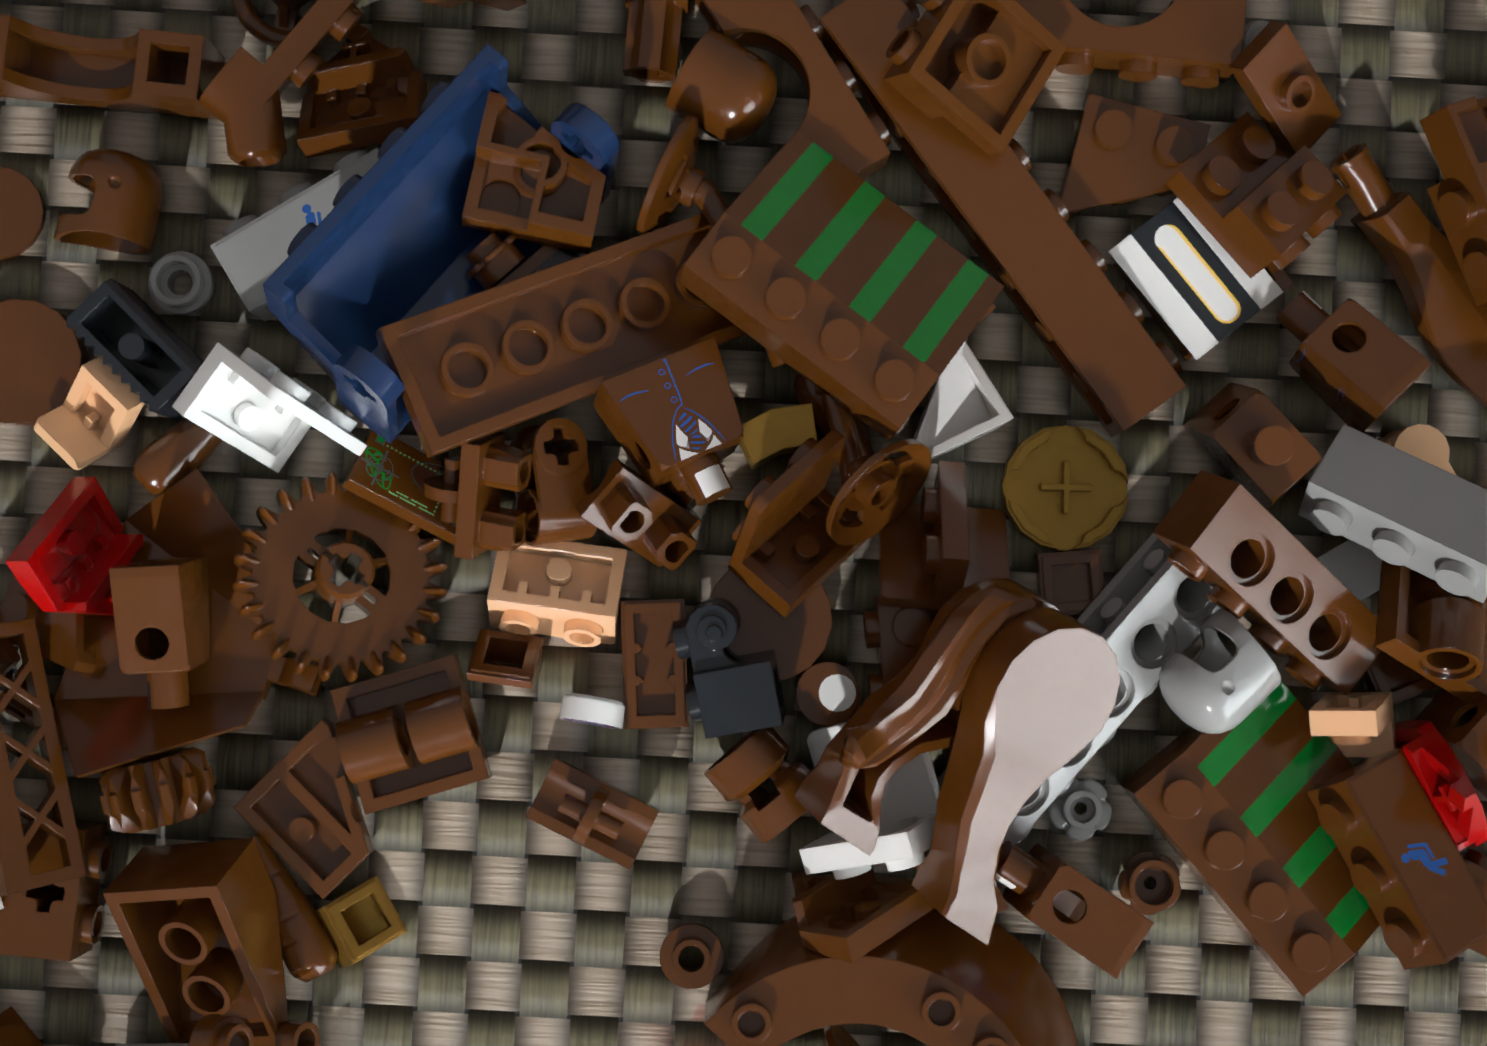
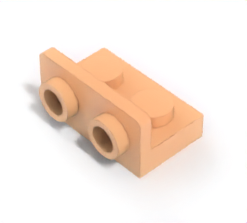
(558, 591)

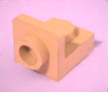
(1356, 722)

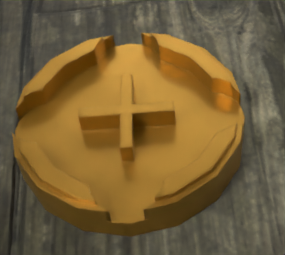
(1064, 488)

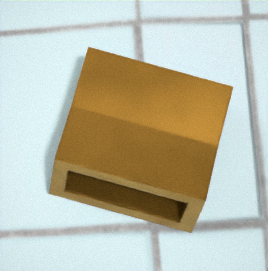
(777, 433)

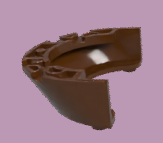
(921, 982)

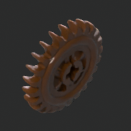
(309, 636)

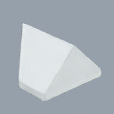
(960, 406)

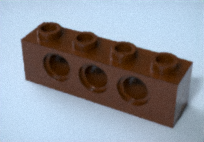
(1271, 581)

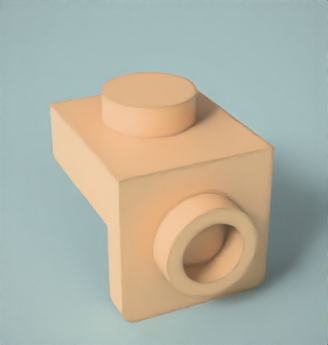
(92, 418)

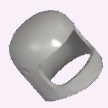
(1215, 687)

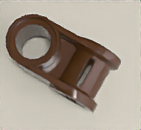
(555, 482)

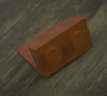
(784, 537)

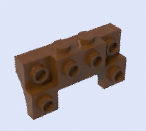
(1460, 148)

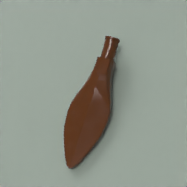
(1422, 268)

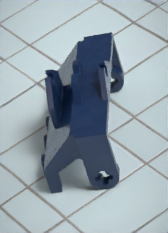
(400, 238)

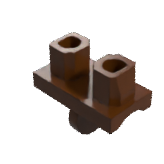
(472, 495)
(641, 516)
(592, 813)

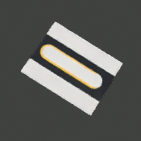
(1191, 278)

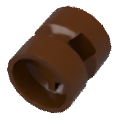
(748, 765)

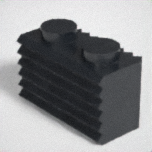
(136, 345)

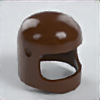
(724, 88)
(123, 206)

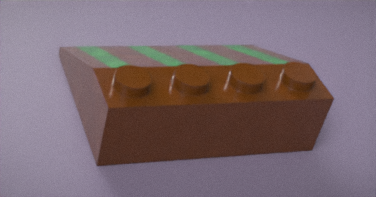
(840, 284)
(1254, 838)

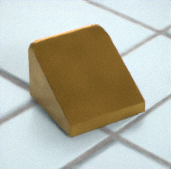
(361, 921)

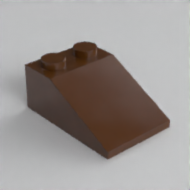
(204, 934)

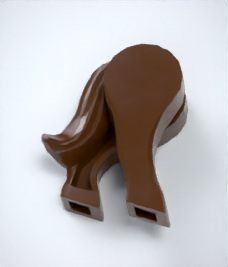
(1013, 698)

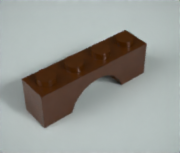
(1185, 42)
(135, 73)
(833, 112)

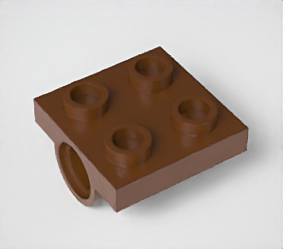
(1433, 631)
(409, 734)

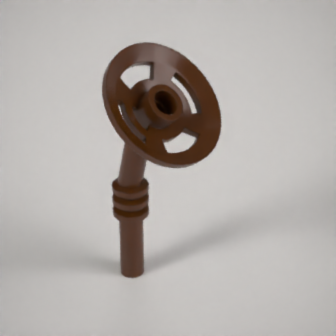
(681, 182)
(871, 481)

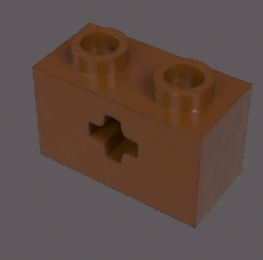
(52, 927)

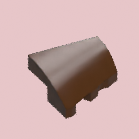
(530, 184)

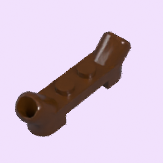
(249, 92)

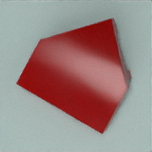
(70, 552)
(1443, 781)

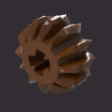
(157, 790)

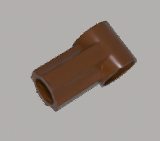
(654, 39)

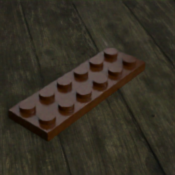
(549, 336)

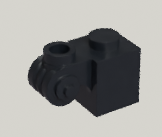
(728, 689)

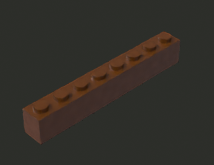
(1015, 232)

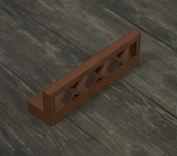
(14, 861)

